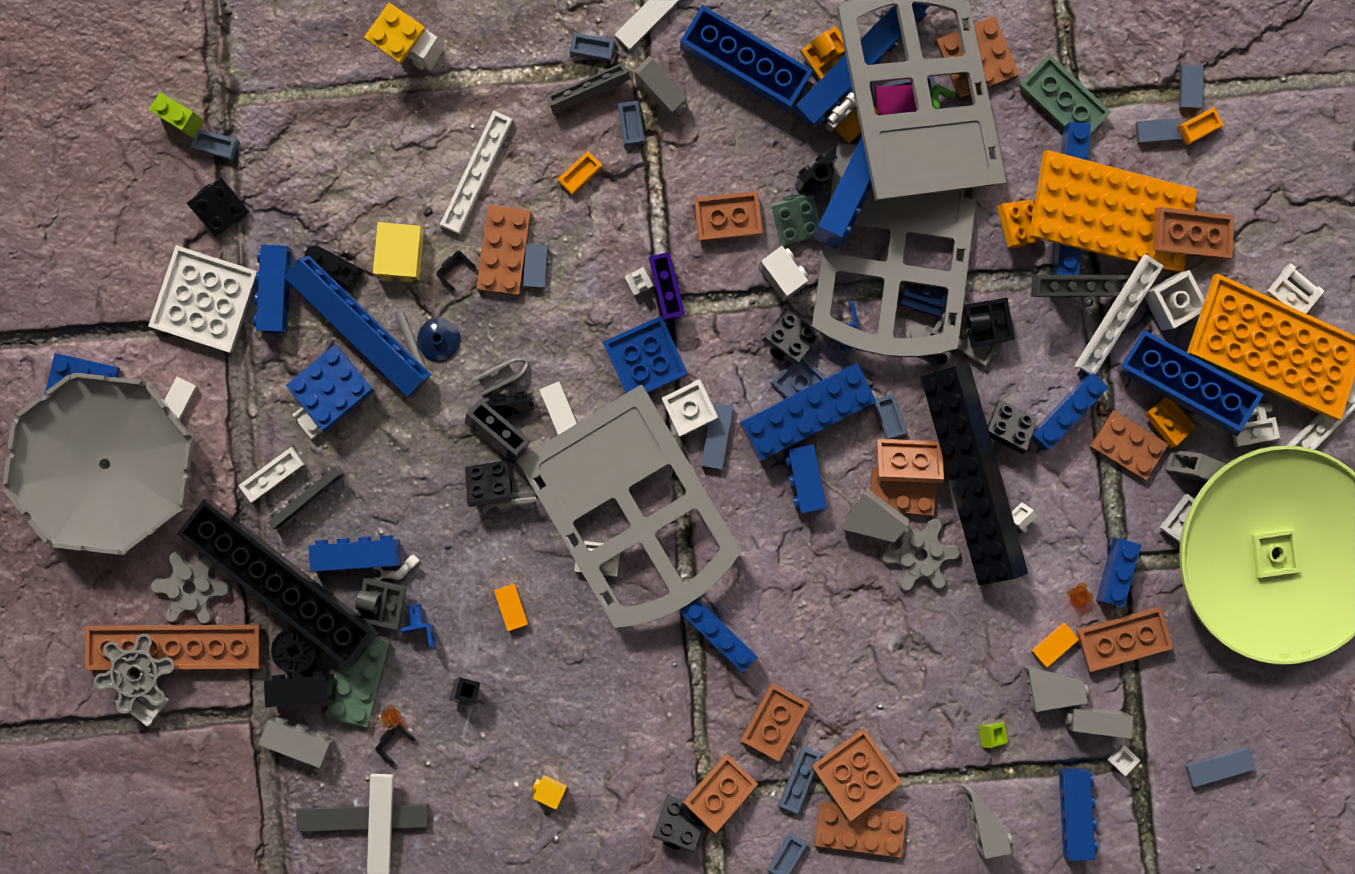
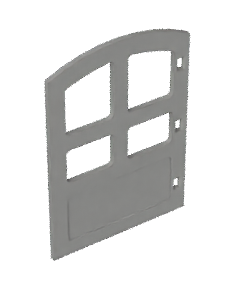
(926, 147)
(934, 215)
(601, 462)

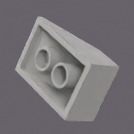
(988, 833)

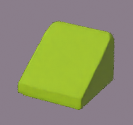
(993, 735)

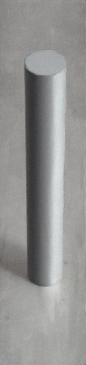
(408, 336)

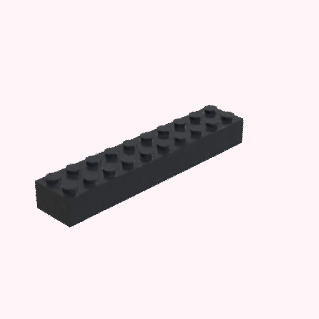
(974, 475)
(278, 583)

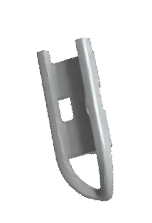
(505, 372)
(524, 499)

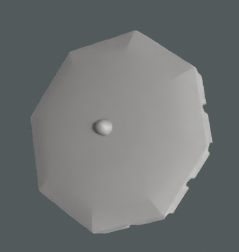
(98, 463)

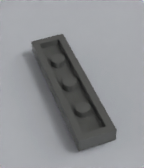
(588, 87)
(298, 502)

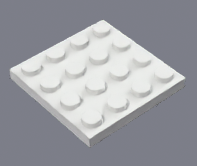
(203, 299)

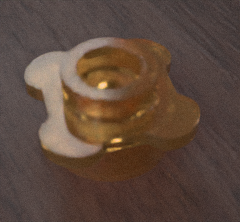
(1079, 601)
(391, 717)

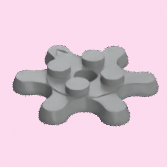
(928, 568)
(205, 591)
(121, 680)

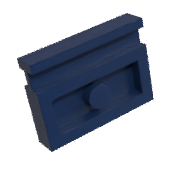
(924, 298)

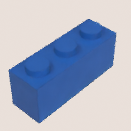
(805, 479)
(1118, 572)

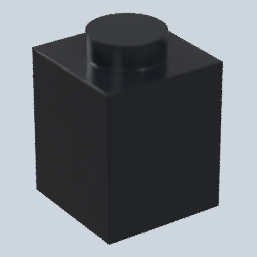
(465, 691)

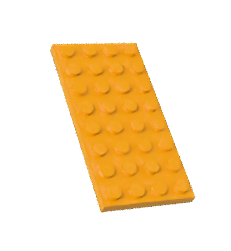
(1104, 209)
(1275, 347)

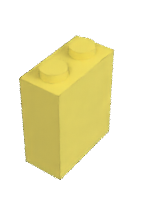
(398, 252)

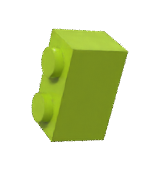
(176, 115)

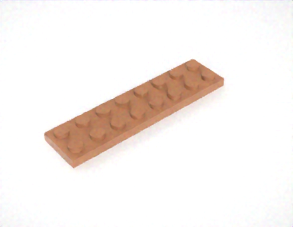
(187, 645)

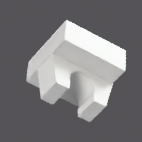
(638, 281)
(1024, 516)
(1123, 759)

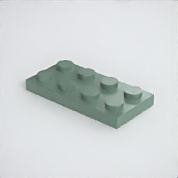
(1063, 95)
(358, 686)

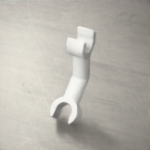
(398, 575)

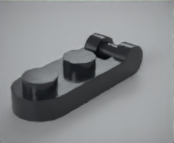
(334, 265)

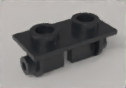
(520, 402)

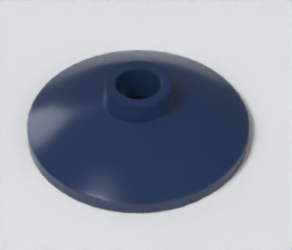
(446, 346)

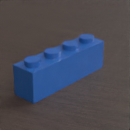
(273, 289)
(1068, 411)
(354, 554)
(718, 634)
(1077, 814)

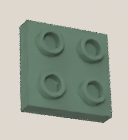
(795, 218)

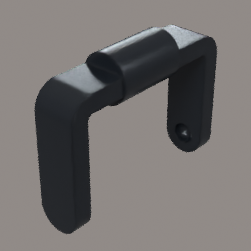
(448, 263)
(385, 738)

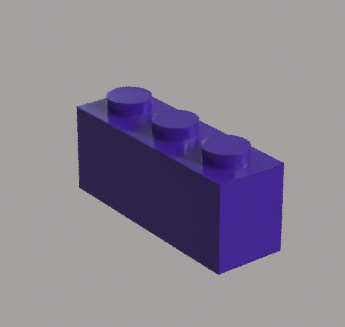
(667, 287)

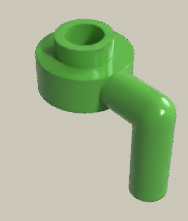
(940, 90)

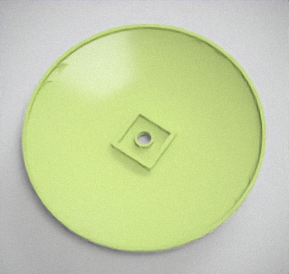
(1265, 605)

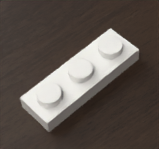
(271, 475)

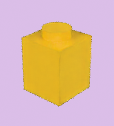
(548, 791)

